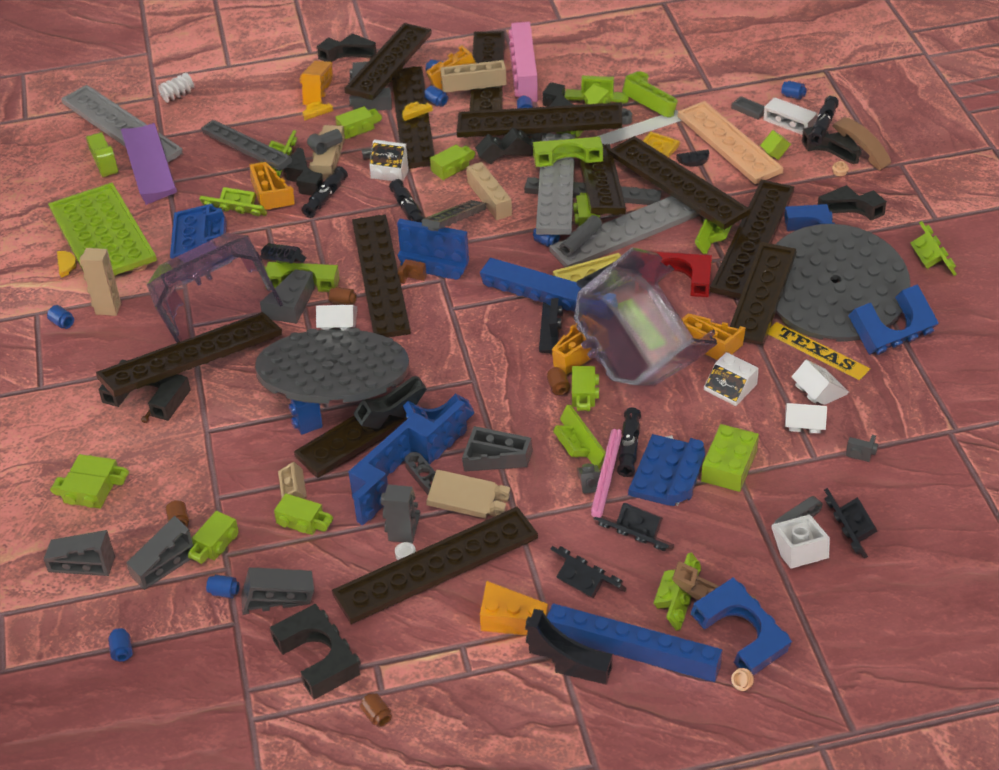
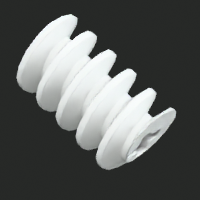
(175, 87)

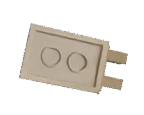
(467, 495)

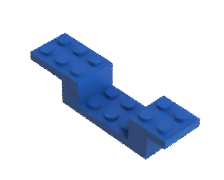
(417, 435)

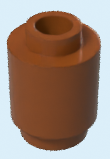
(342, 296)
(558, 381)
(177, 509)
(376, 709)

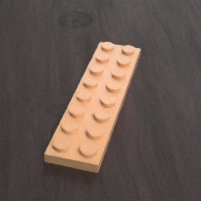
(730, 142)

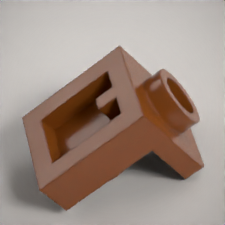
(412, 270)

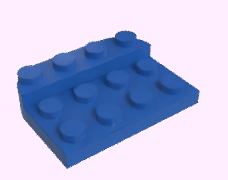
(196, 227)
(441, 250)
(668, 470)

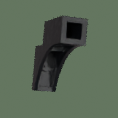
(568, 655)

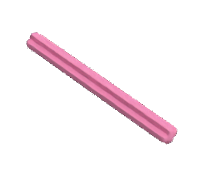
(606, 473)

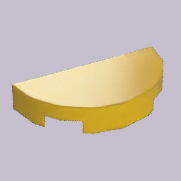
(316, 109)
(415, 109)
(66, 262)

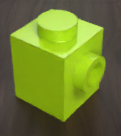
(775, 145)

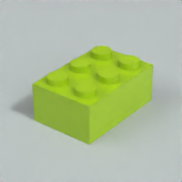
(730, 457)

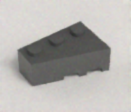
(294, 294)
(496, 450)
(400, 513)
(81, 554)
(161, 554)
(276, 587)

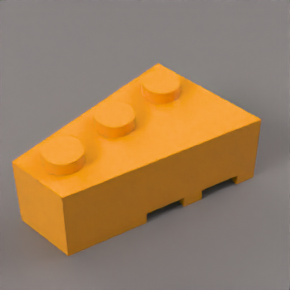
(461, 57)
(315, 80)
(270, 188)
(728, 338)
(569, 351)
(507, 610)

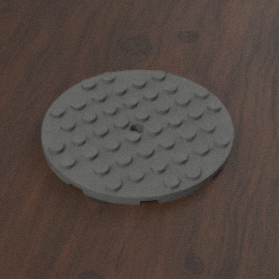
(866, 271)
(332, 365)

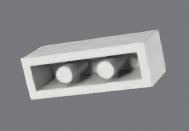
(789, 115)

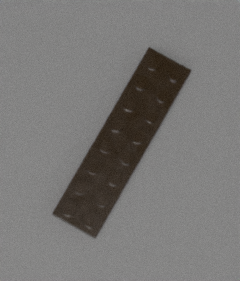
(388, 61)
(603, 185)

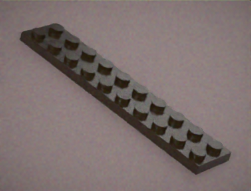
(487, 47)
(540, 119)
(415, 132)
(680, 182)
(760, 226)
(380, 276)
(188, 354)
(434, 564)

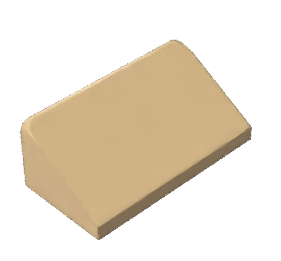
(292, 481)

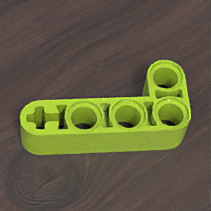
(637, 88)
(102, 154)

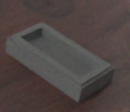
(748, 107)

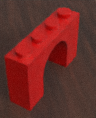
(693, 265)

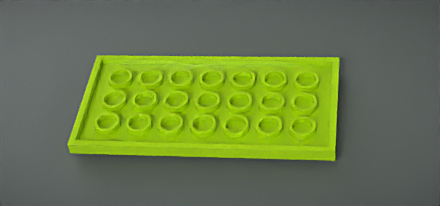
(103, 221)

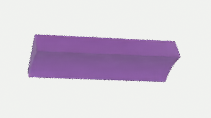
(149, 162)

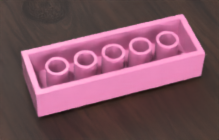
(523, 61)

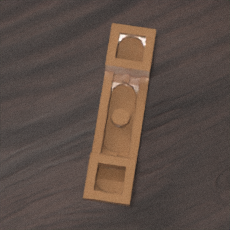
(866, 140)
(695, 586)

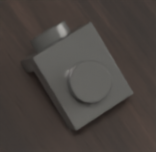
(861, 449)
(589, 477)

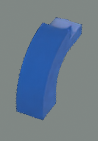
(434, 414)

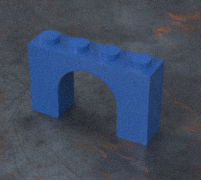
(807, 215)
(878, 337)
(734, 600)

